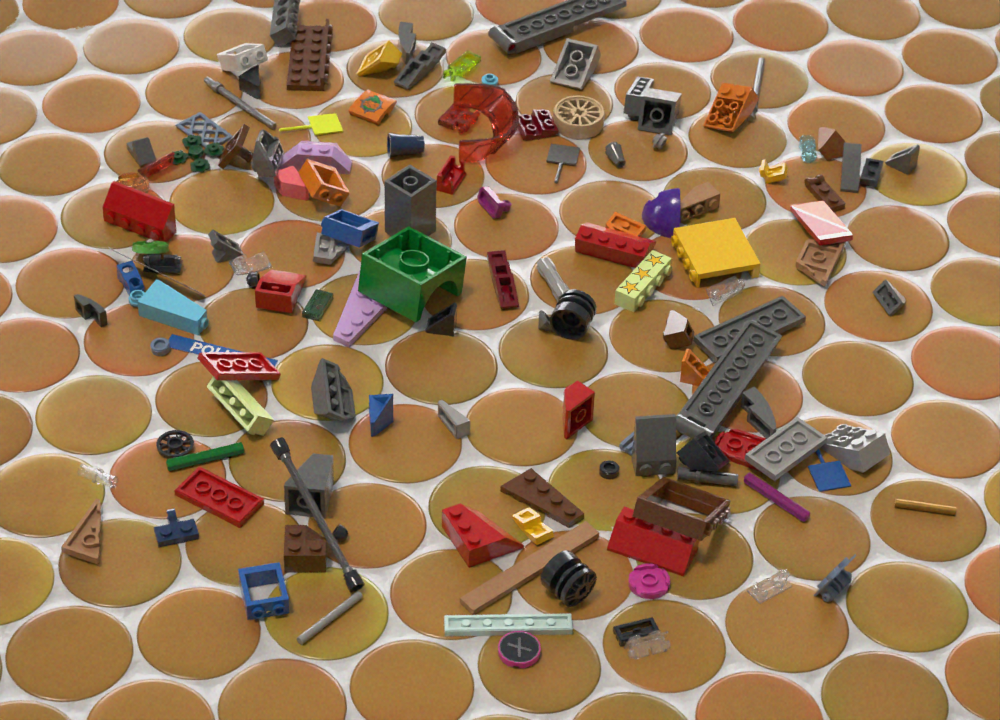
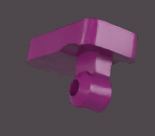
(491, 202)

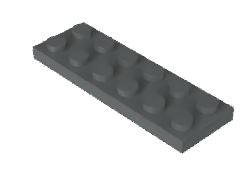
(775, 315)

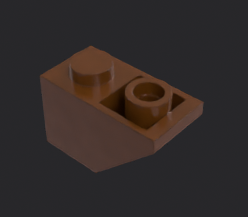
(678, 331)

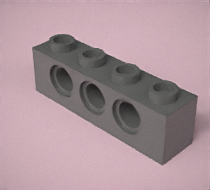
(284, 21)

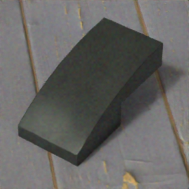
(88, 308)

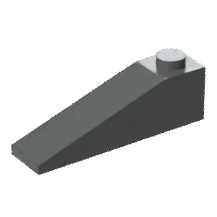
(634, 96)

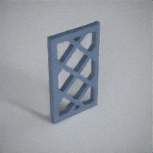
(207, 122)

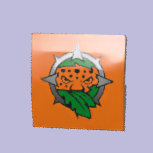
(372, 106)

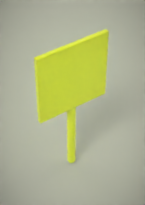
(320, 124)

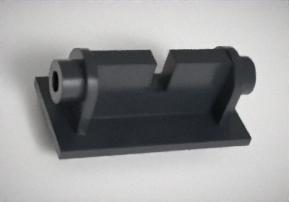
(169, 264)

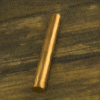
(925, 507)

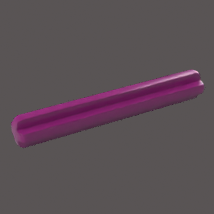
(777, 497)

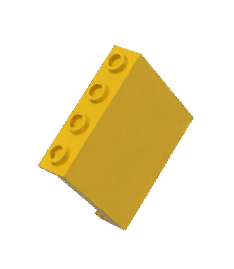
(714, 250)

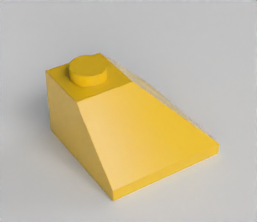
(380, 59)

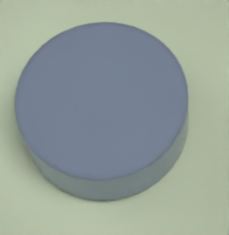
(160, 346)

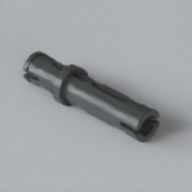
(707, 476)

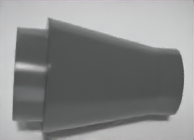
(615, 153)

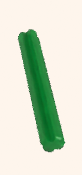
(205, 456)

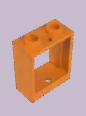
(323, 182)

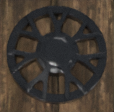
(175, 444)

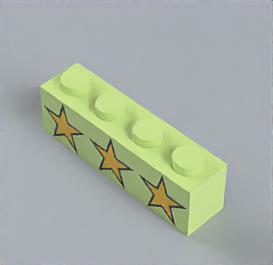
(643, 281)

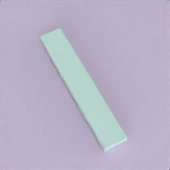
(502, 624)

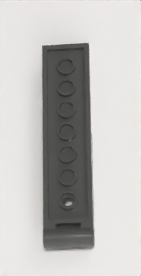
(550, 23)
(727, 380)

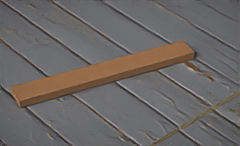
(527, 568)

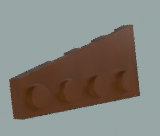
(543, 497)

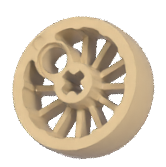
(579, 117)

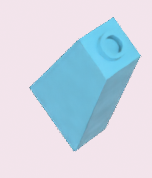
(172, 309)

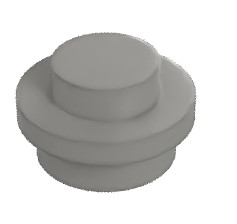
(659, 141)

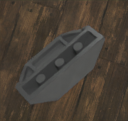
(267, 155)
(332, 393)

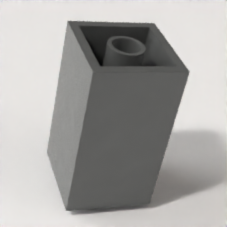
(410, 201)

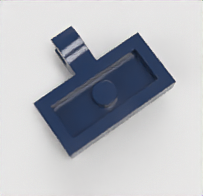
(175, 531)

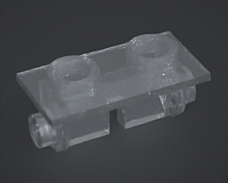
(725, 290)
(770, 586)
(655, 641)

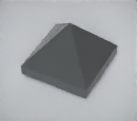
(544, 322)

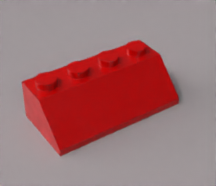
(139, 212)
(612, 245)
(652, 543)

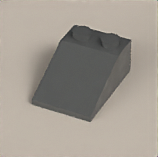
(654, 445)

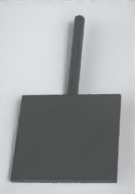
(562, 155)

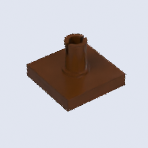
(235, 147)

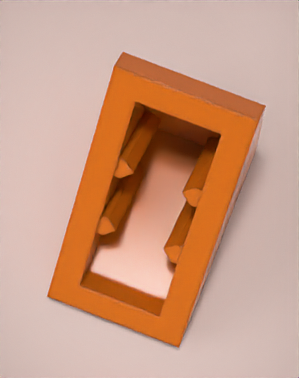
(692, 369)

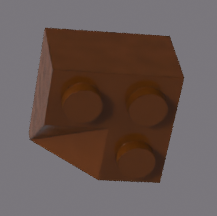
(304, 550)

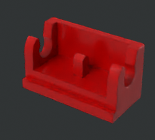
(450, 176)

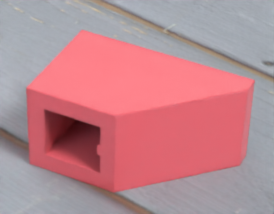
(290, 184)

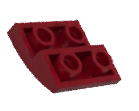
(537, 125)

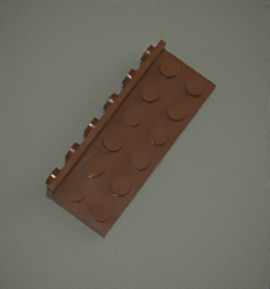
(310, 58)

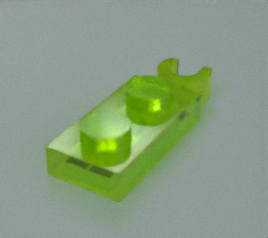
(462, 65)

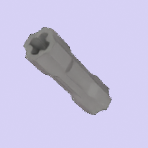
(548, 271)

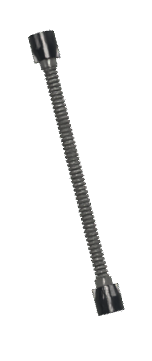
(352, 578)

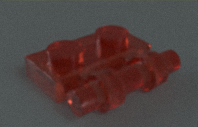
(454, 117)

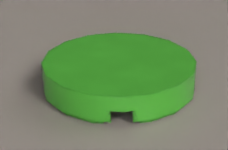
(153, 247)

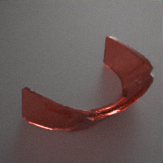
(500, 110)

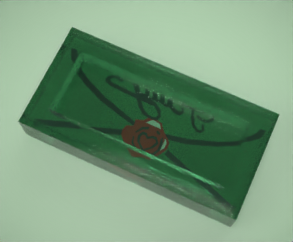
(317, 305)

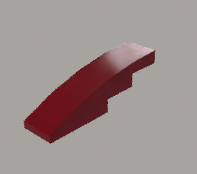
(502, 279)

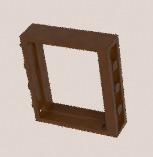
(649, 509)

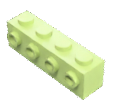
(241, 405)

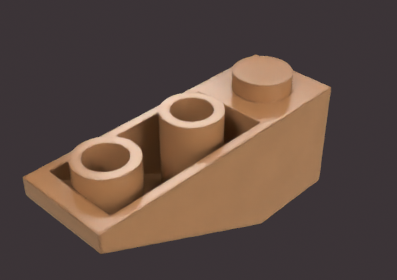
(699, 201)

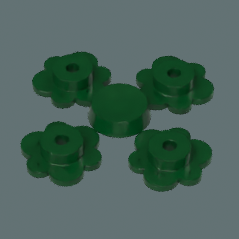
(196, 151)

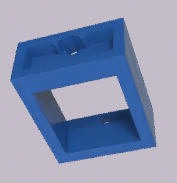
(349, 228)
(261, 576)

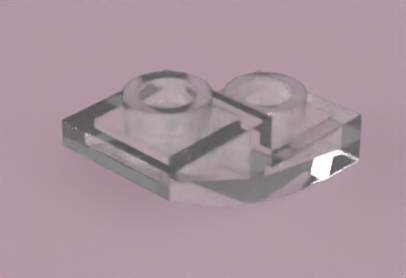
(244, 265)

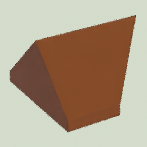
(830, 143)

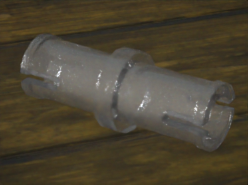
(97, 475)

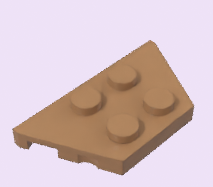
(818, 260)

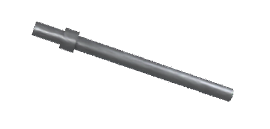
(760, 67)
(219, 88)

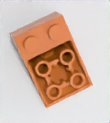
(731, 107)

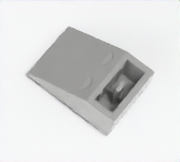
(856, 446)

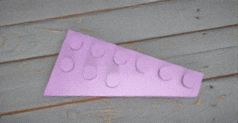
(357, 316)

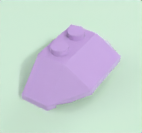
(321, 152)

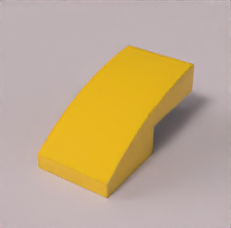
(532, 527)

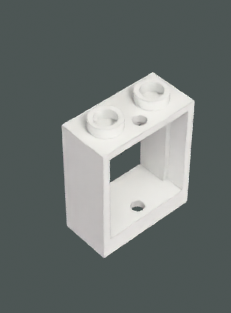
(246, 56)

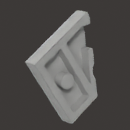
(328, 249)

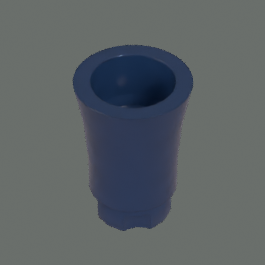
(404, 144)

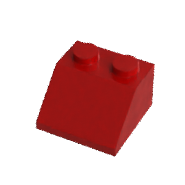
(577, 408)

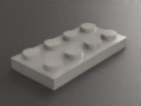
(785, 448)

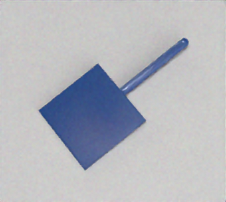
(828, 475)

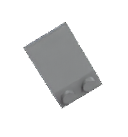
(576, 64)

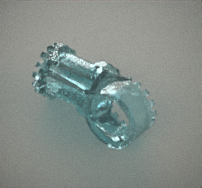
(807, 146)

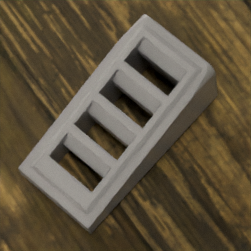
(454, 420)

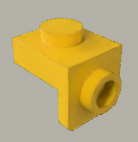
(773, 173)

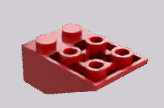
(279, 290)

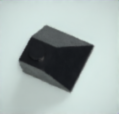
(702, 454)

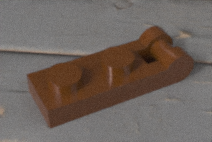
(824, 192)

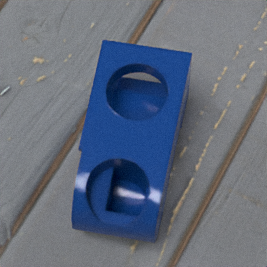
(130, 280)

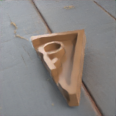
(85, 538)

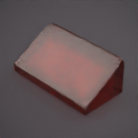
(157, 165)

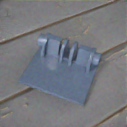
(837, 580)

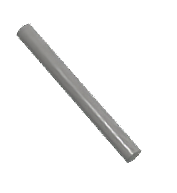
(329, 617)

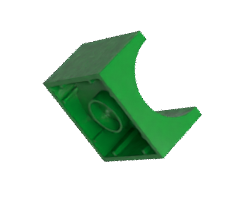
(408, 270)

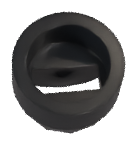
(253, 279)
(340, 533)

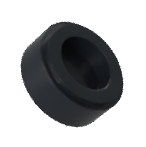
(609, 470)

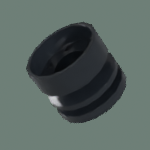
(573, 314)
(568, 578)

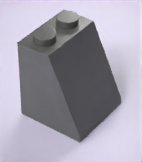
(659, 111)
(319, 480)

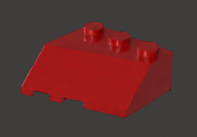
(476, 535)

